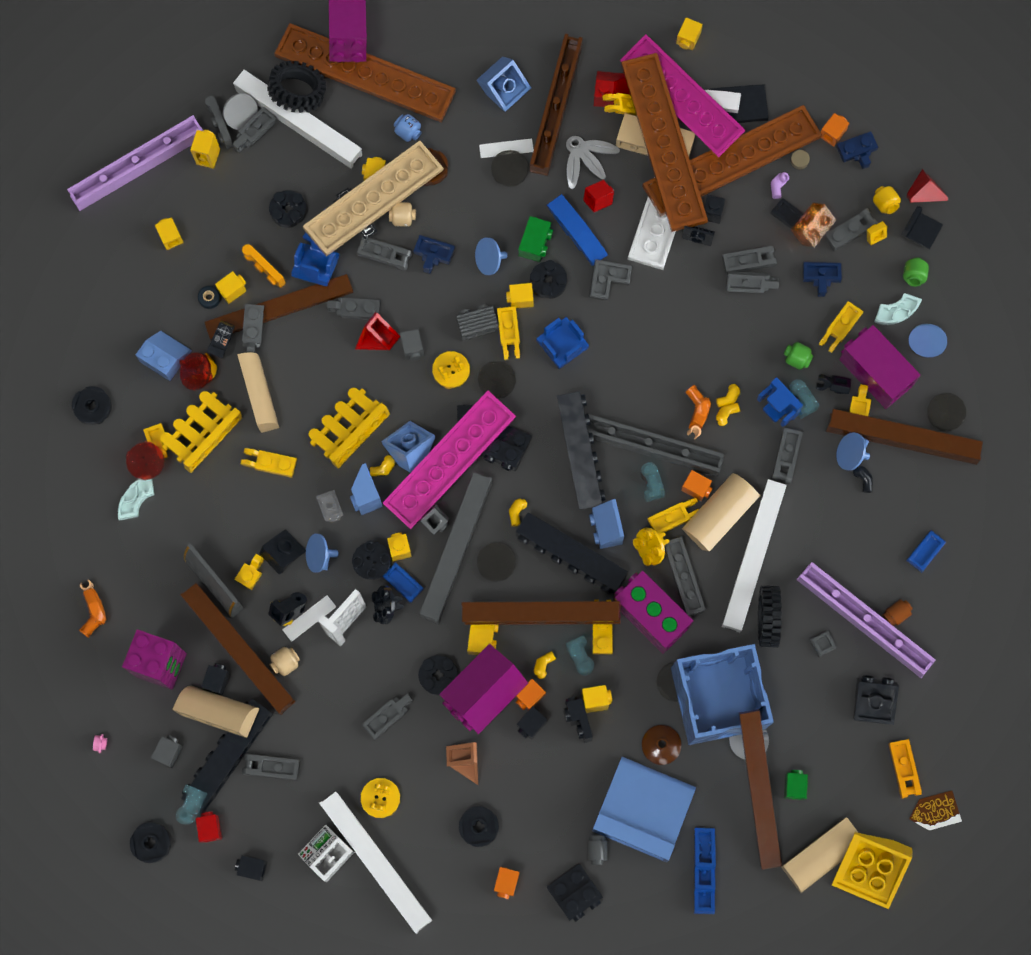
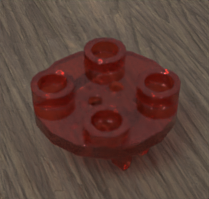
(201, 369)
(137, 465)

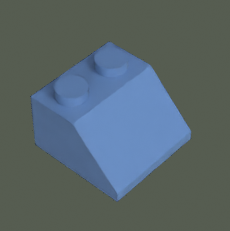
(504, 83)
(162, 354)
(365, 496)
(607, 525)

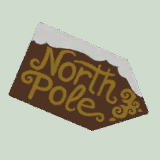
(936, 811)

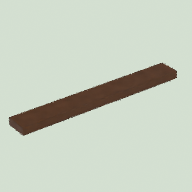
(288, 303)
(760, 789)

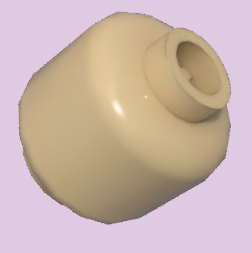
(402, 214)
(284, 661)

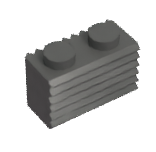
(477, 322)

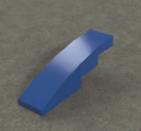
(577, 229)
(704, 871)

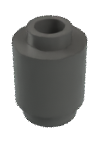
(596, 850)

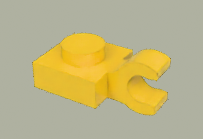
(860, 404)
(153, 435)
(248, 574)

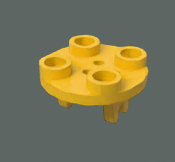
(444, 375)
(650, 546)
(378, 807)

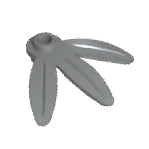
(591, 162)

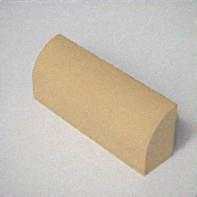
(631, 138)
(258, 391)
(721, 512)
(216, 710)
(820, 855)

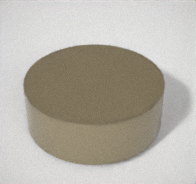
(800, 159)

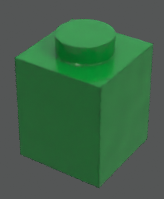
(796, 785)

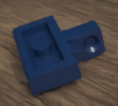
(858, 148)
(433, 252)
(822, 275)

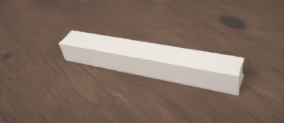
(302, 123)
(754, 556)
(376, 862)

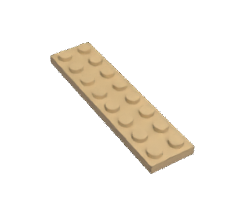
(372, 198)

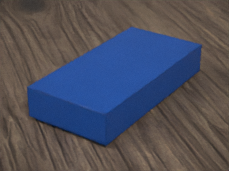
(926, 551)
(403, 582)

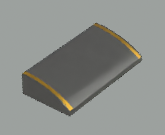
(211, 581)

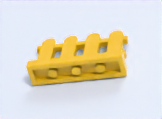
(352, 438)
(203, 444)

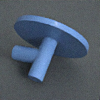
(488, 256)
(927, 340)
(852, 451)
(318, 553)

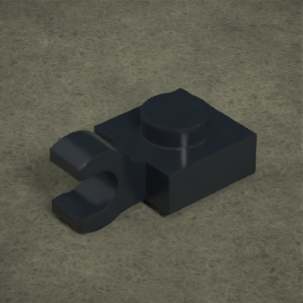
(837, 384)

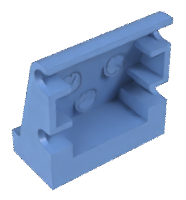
(644, 809)

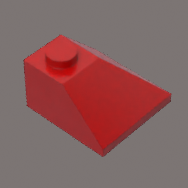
(609, 84)

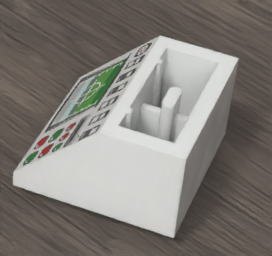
(326, 853)

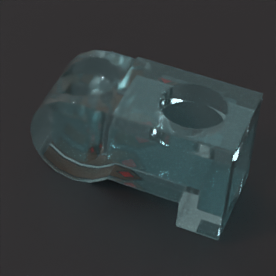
(803, 394)
(652, 478)
(579, 657)
(191, 805)

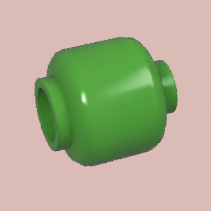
(915, 272)
(798, 355)

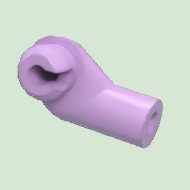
(776, 184)

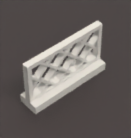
(343, 617)

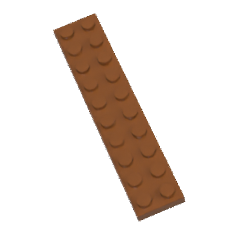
(372, 77)
(664, 142)
(747, 153)

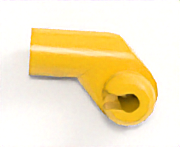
(730, 398)
(724, 413)
(385, 468)
(541, 664)

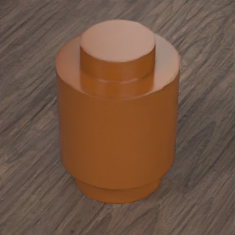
(897, 612)

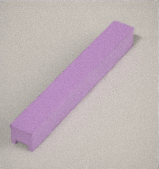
(134, 163)
(866, 620)

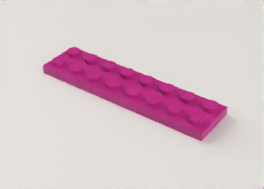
(691, 102)
(449, 459)

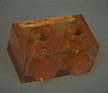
(813, 224)

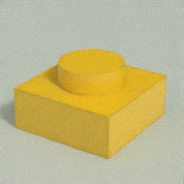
(876, 233)

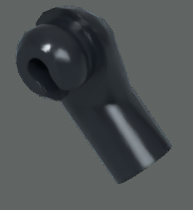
(867, 478)

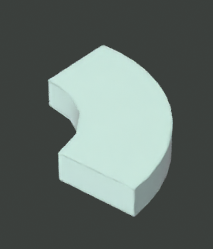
(897, 311)
(133, 498)

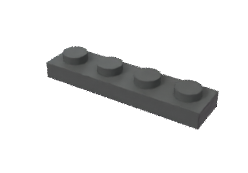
(684, 577)

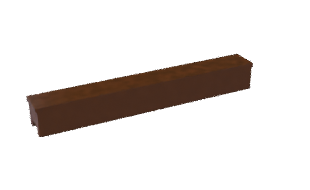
(556, 105)
(906, 436)
(541, 613)
(238, 648)

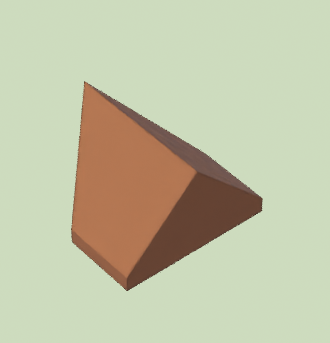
(464, 760)

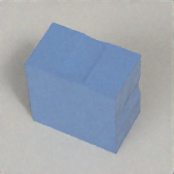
(716, 689)

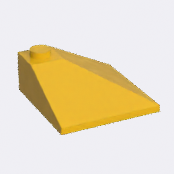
(873, 868)

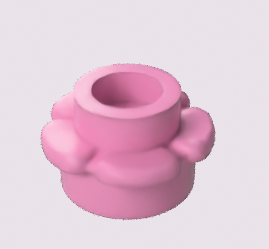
(99, 743)

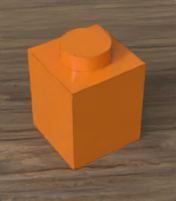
(834, 129)
(697, 486)
(530, 695)
(506, 882)

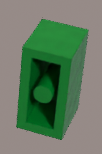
(535, 238)

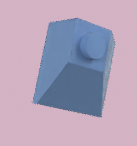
(409, 445)

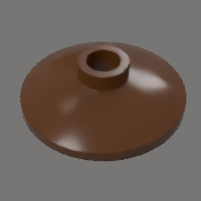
(660, 755)

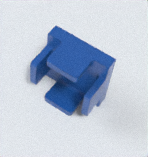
(313, 265)
(562, 341)
(780, 402)

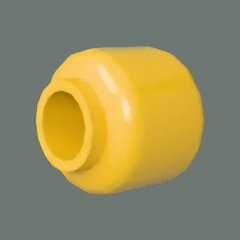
(886, 199)

